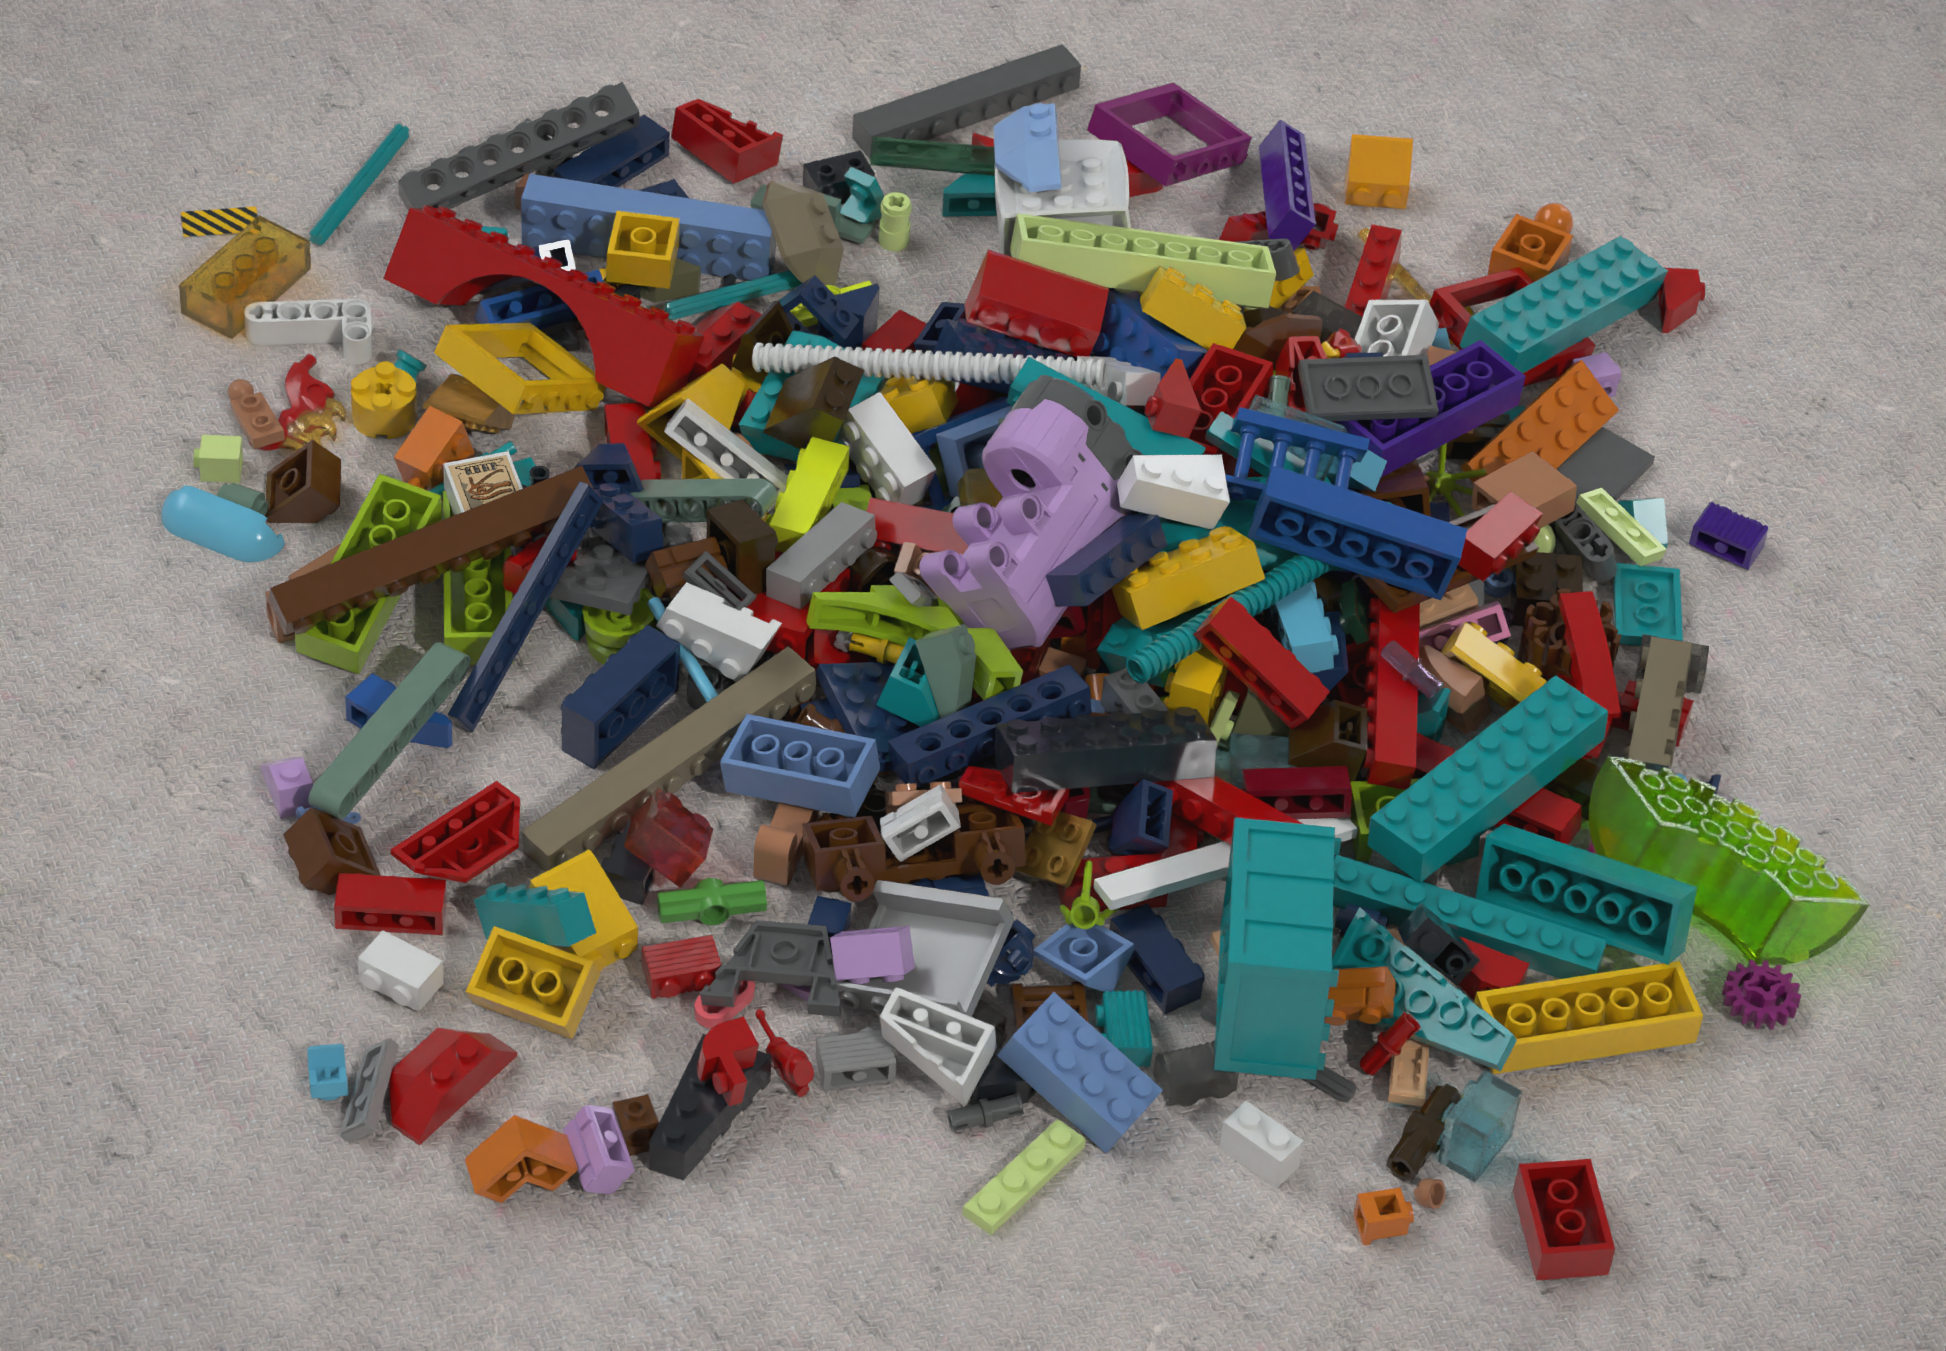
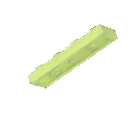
(1023, 1176)

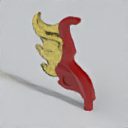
(310, 408)

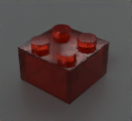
(669, 837)

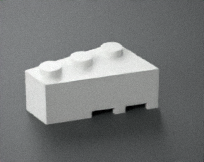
(1127, 383)

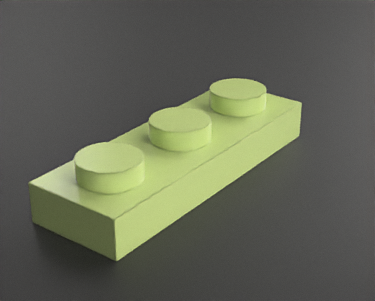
(1621, 527)

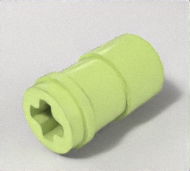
(894, 222)

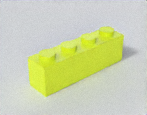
(809, 490)

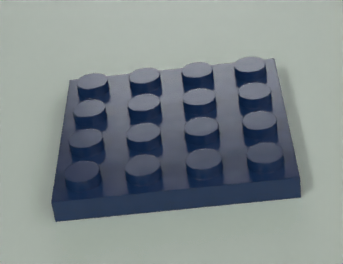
(853, 694)

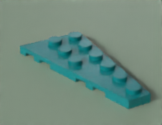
(1443, 1012)

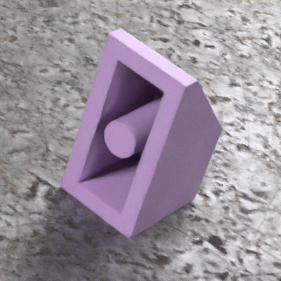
(288, 784)

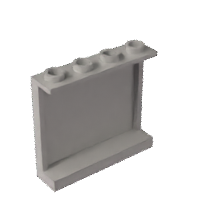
(952, 944)

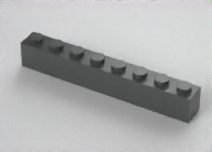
(970, 99)

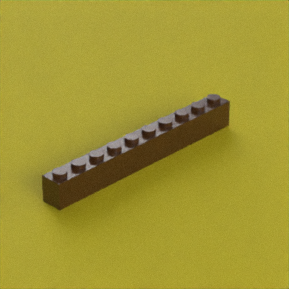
(423, 554)

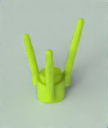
(1085, 909)

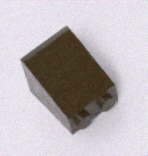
(814, 403)

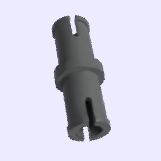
(985, 1112)

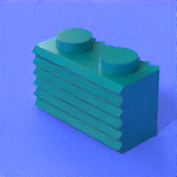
(1127, 1024)

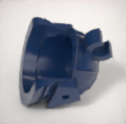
(1015, 956)

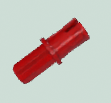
(1389, 1043)

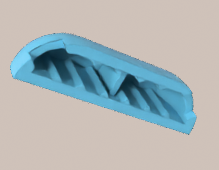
(219, 525)

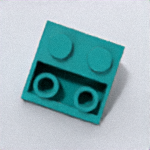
(908, 689)

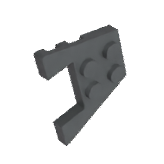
(780, 955)

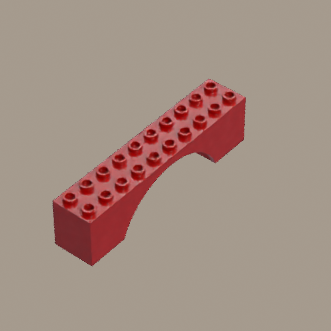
(631, 346)

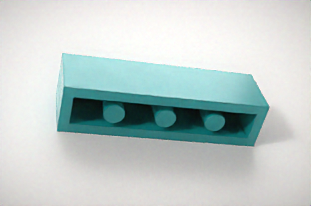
(536, 913)

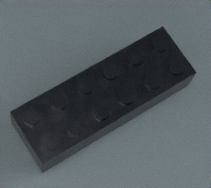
(1104, 750)

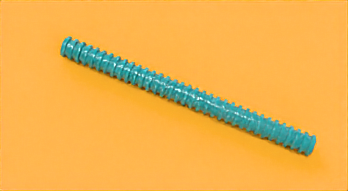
(1257, 597)

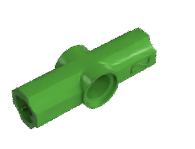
(711, 901)

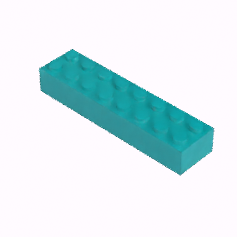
(1568, 304)
(1487, 778)

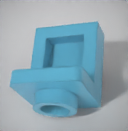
(327, 1071)

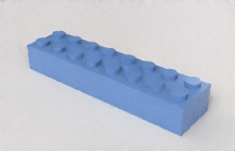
(710, 233)

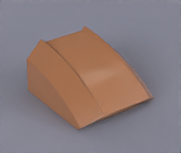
(1468, 700)

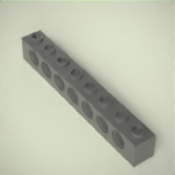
(538, 153)

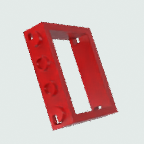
(1450, 304)

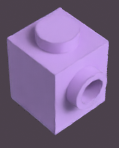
(1604, 370)

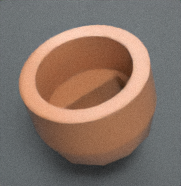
(1430, 1193)

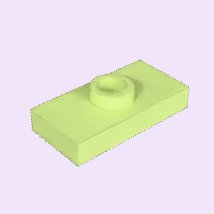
(1221, 725)

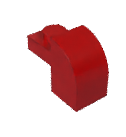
(724, 1054)

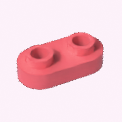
(721, 1014)

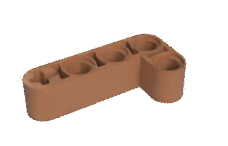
(781, 844)

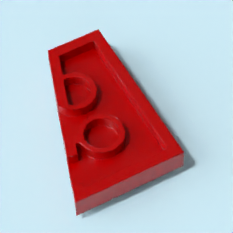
(992, 789)

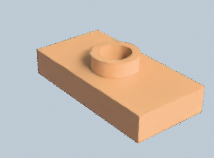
(1409, 1074)

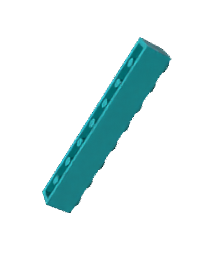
(1540, 943)

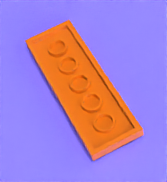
(1551, 424)

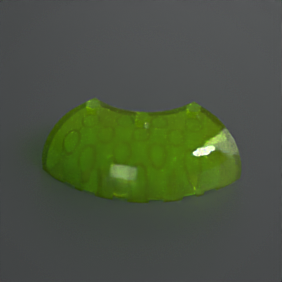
(1748, 875)

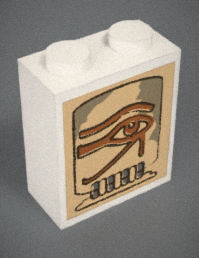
(479, 480)

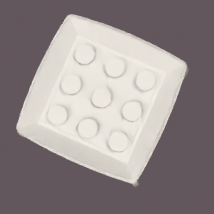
(1091, 192)

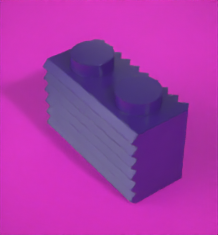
(1729, 535)

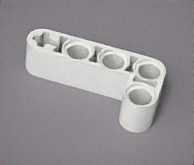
(313, 323)

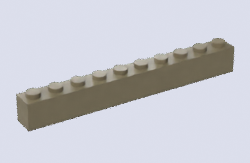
(667, 761)

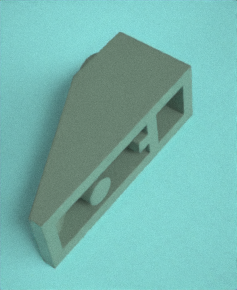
(949, 667)

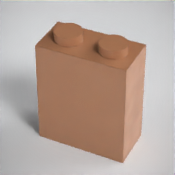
(1533, 482)

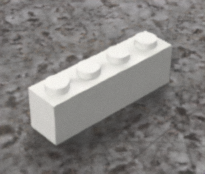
(720, 447)

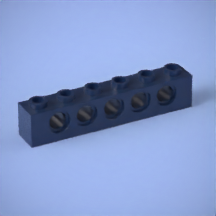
(970, 733)

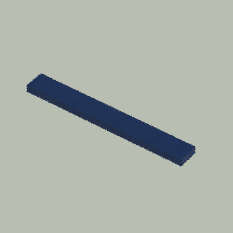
(525, 607)

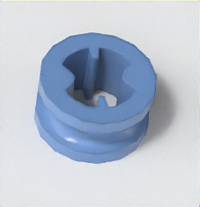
(1496, 588)

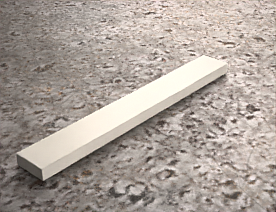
(1186, 869)

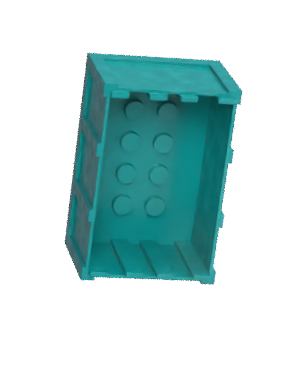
(1276, 949)

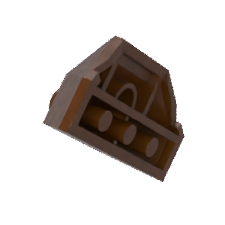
(1271, 335)

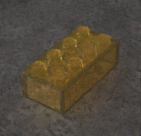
(246, 270)

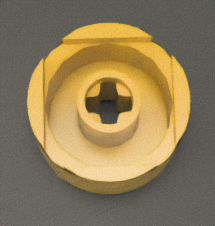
(384, 401)

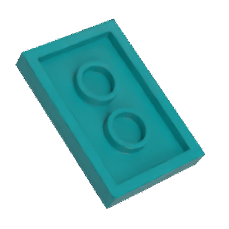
(1647, 603)

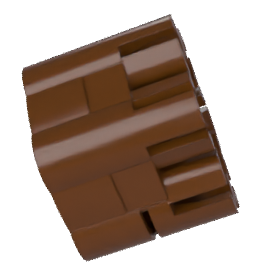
(1544, 640)

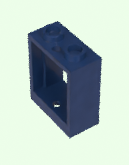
(817, 299)

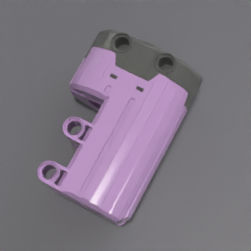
(1058, 481)

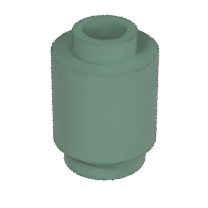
(245, 497)

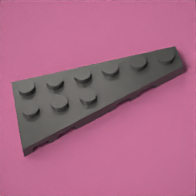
(603, 580)

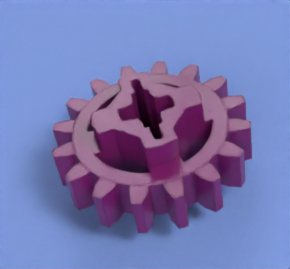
(1761, 994)

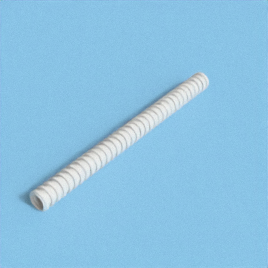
(920, 364)

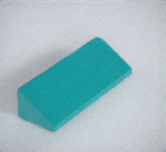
(1228, 441)

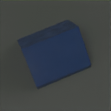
(864, 305)

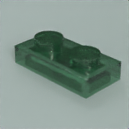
(1355, 612)

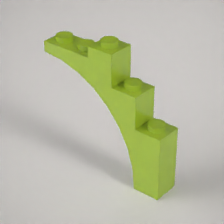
(892, 617)

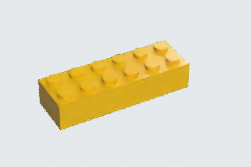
(1595, 1015)

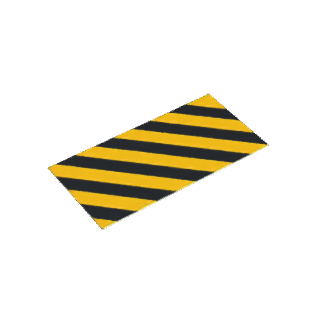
(217, 221)

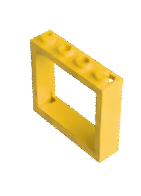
(474, 351)

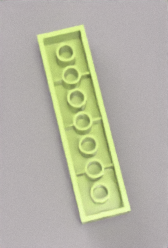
(1130, 258)

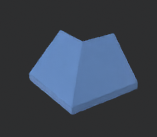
(1087, 955)

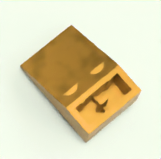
(470, 404)

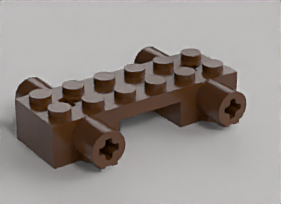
(852, 855)

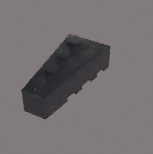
(699, 1117)

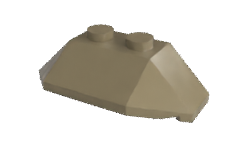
(803, 231)

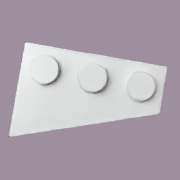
(1176, 487)
(716, 632)
(939, 1041)

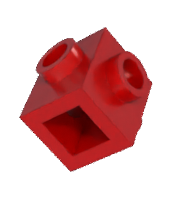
(1325, 224)

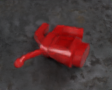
(788, 1060)

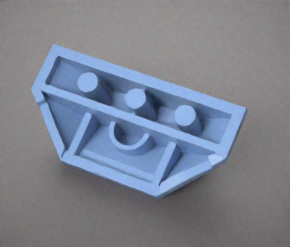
(1029, 147)

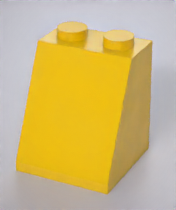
(714, 392)
(614, 926)

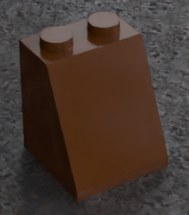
(1403, 488)

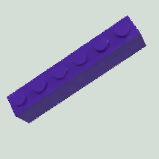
(1286, 184)

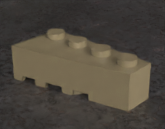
(1660, 703)

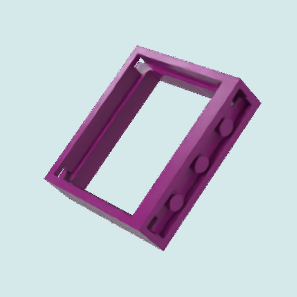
(1115, 118)

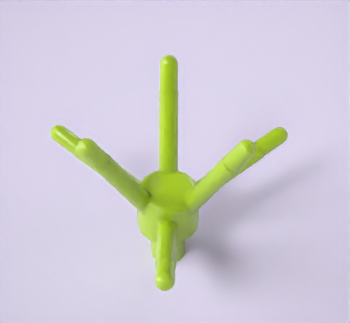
(1444, 483)

